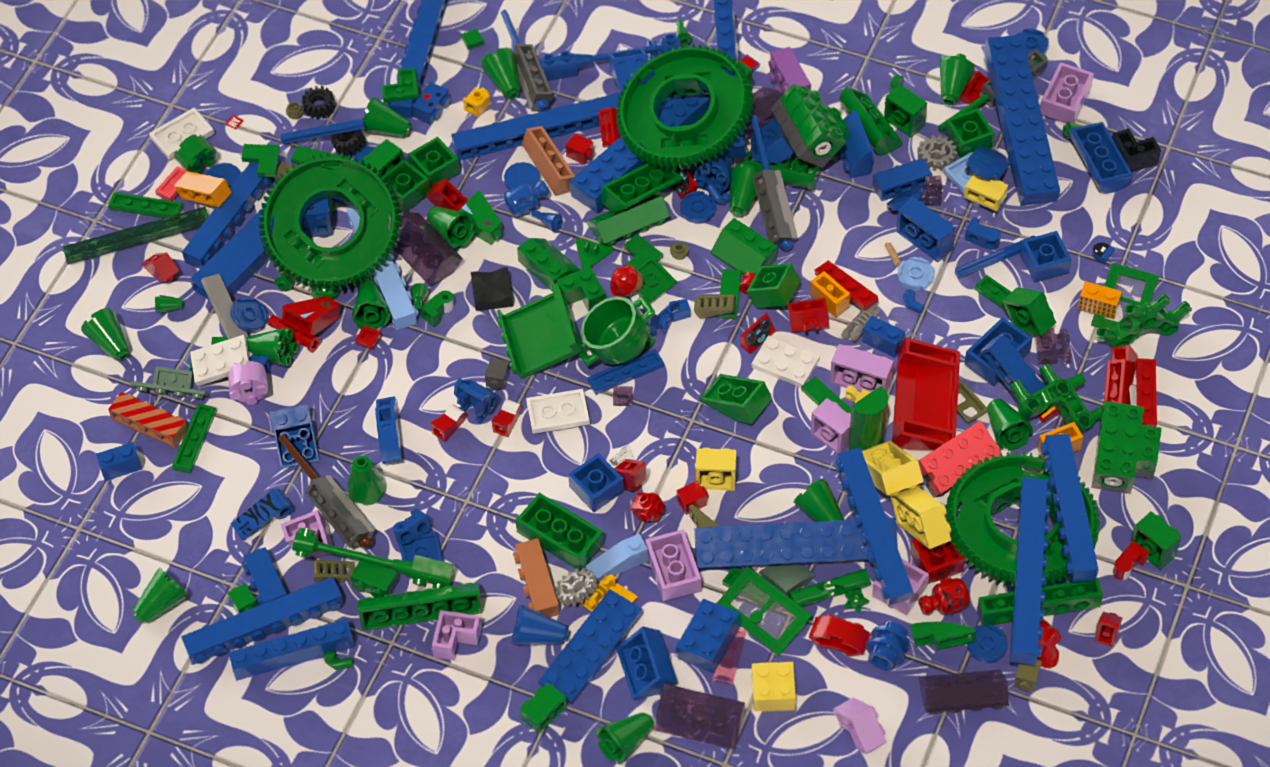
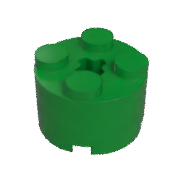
(196, 154)

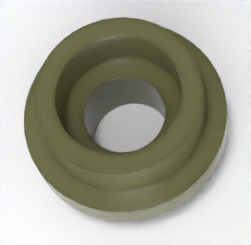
(294, 110)
(679, 250)

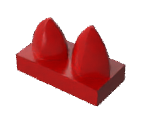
(608, 126)

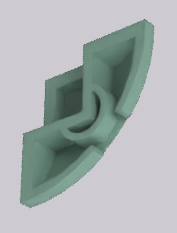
(787, 576)

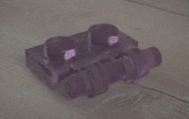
(1047, 349)

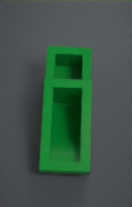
(942, 634)

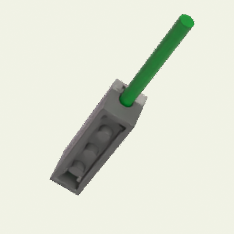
(1037, 65)

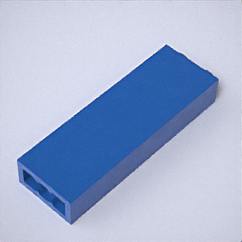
(236, 259)

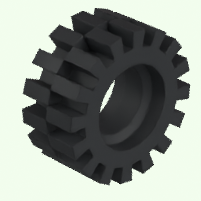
(318, 110)
(346, 147)

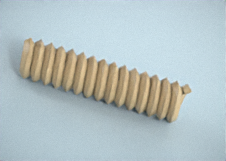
(894, 256)

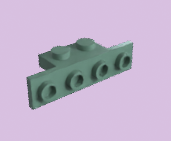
(173, 381)

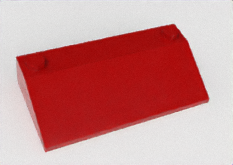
(925, 395)

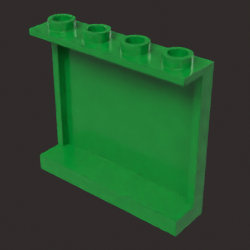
(539, 333)

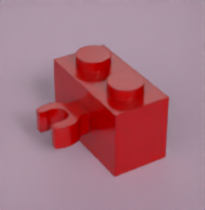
(808, 315)

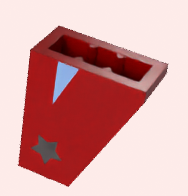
(311, 315)

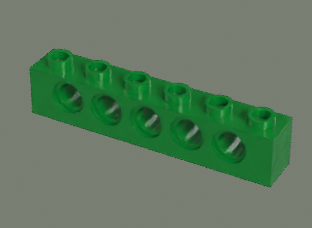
(1058, 600)

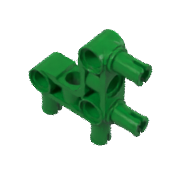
(1143, 318)
(1067, 402)

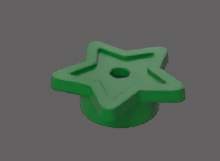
(855, 595)

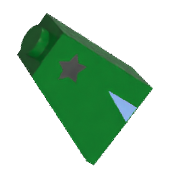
(488, 224)

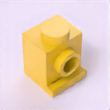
(477, 101)

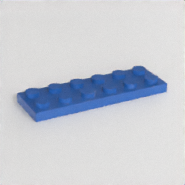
(591, 645)

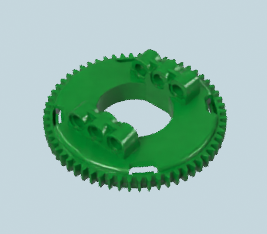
(679, 74)
(343, 264)
(989, 490)

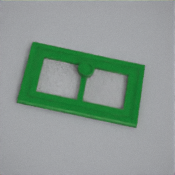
(1136, 288)
(765, 610)

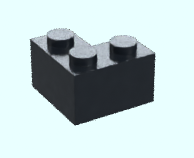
(1137, 153)

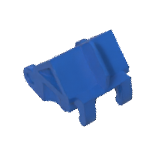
(473, 394)

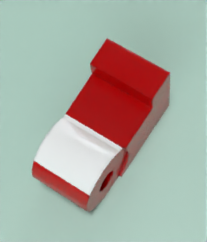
(506, 418)
(448, 422)
(1130, 557)

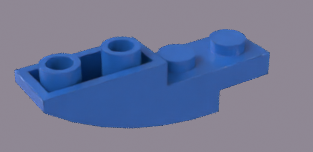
(388, 430)

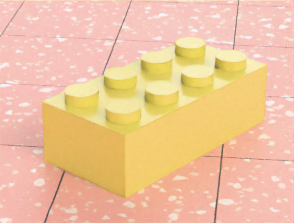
(892, 468)
(921, 516)

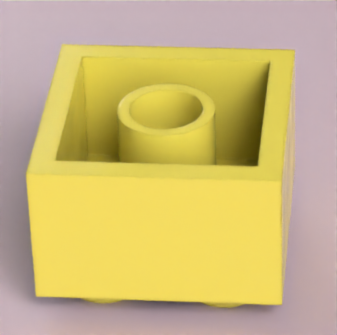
(716, 468)
(773, 686)

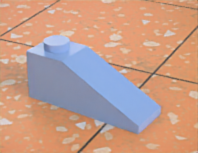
(620, 558)

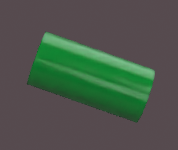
(877, 128)
(793, 171)
(868, 420)

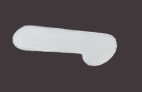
(1132, 390)

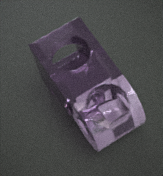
(932, 188)

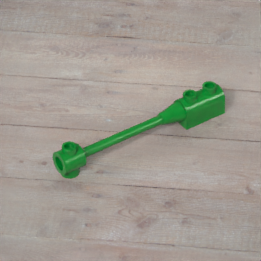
(420, 570)

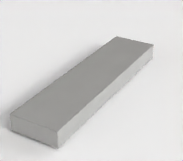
(222, 305)

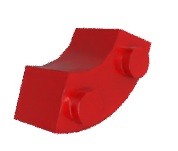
(839, 635)

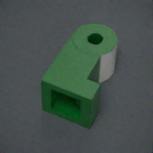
(436, 307)

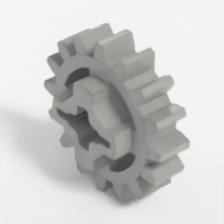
(937, 152)
(575, 587)

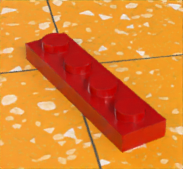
(859, 294)
(1146, 390)

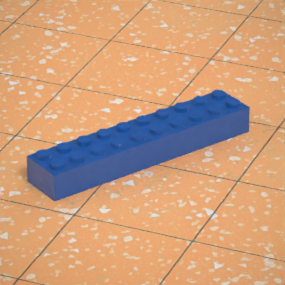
(1021, 120)
(619, 160)
(781, 543)

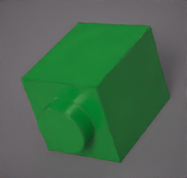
(242, 598)

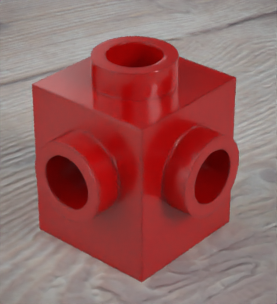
(647, 506)

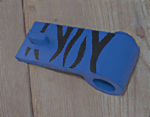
(271, 505)

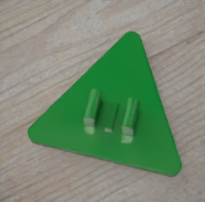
(591, 252)

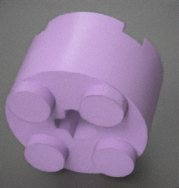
(247, 382)

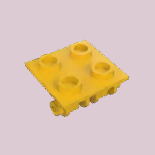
(603, 587)

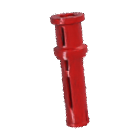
(301, 339)

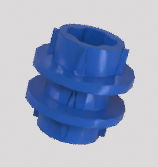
(888, 645)

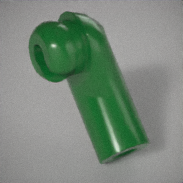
(336, 663)

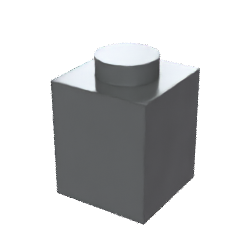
(497, 374)

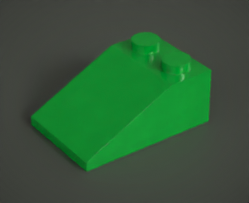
(737, 397)

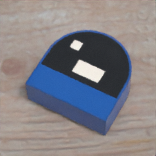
(1102, 251)

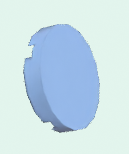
(915, 273)

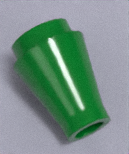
(167, 303)

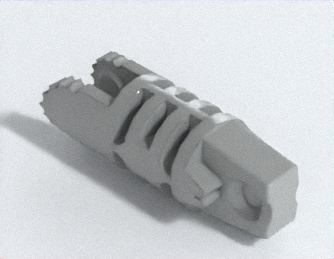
(856, 326)

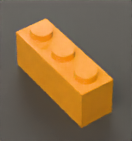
(202, 189)

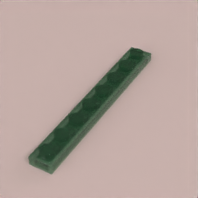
(135, 235)

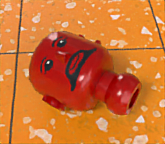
(947, 597)

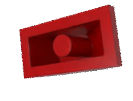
(446, 196)
(161, 267)
(632, 472)
(1108, 628)

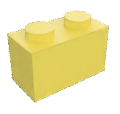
(986, 192)

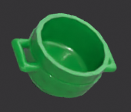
(615, 330)

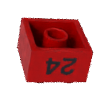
(938, 561)

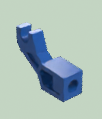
(670, 313)

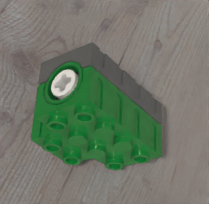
(810, 125)
(1124, 448)

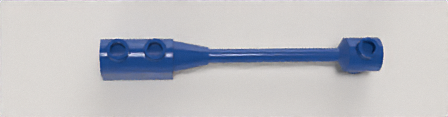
(567, 63)

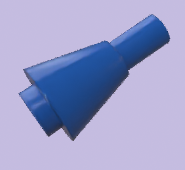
(552, 220)

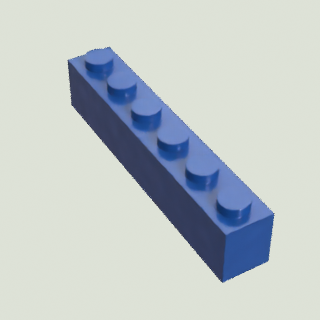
(291, 649)

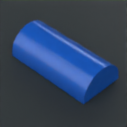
(1101, 157)

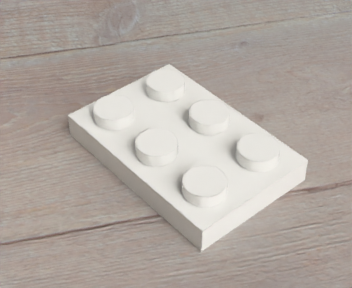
(174, 132)
(215, 360)
(785, 361)
(557, 411)

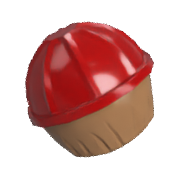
(625, 281)

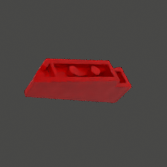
(1120, 374)

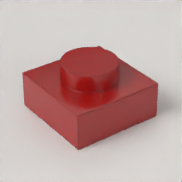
(368, 337)

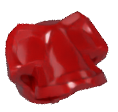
(1049, 639)

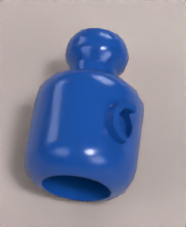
(524, 198)

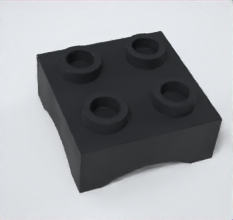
(491, 289)

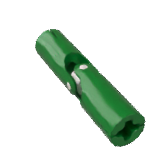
(845, 584)

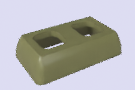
(971, 401)

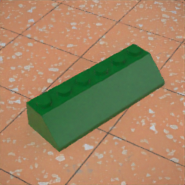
(418, 606)

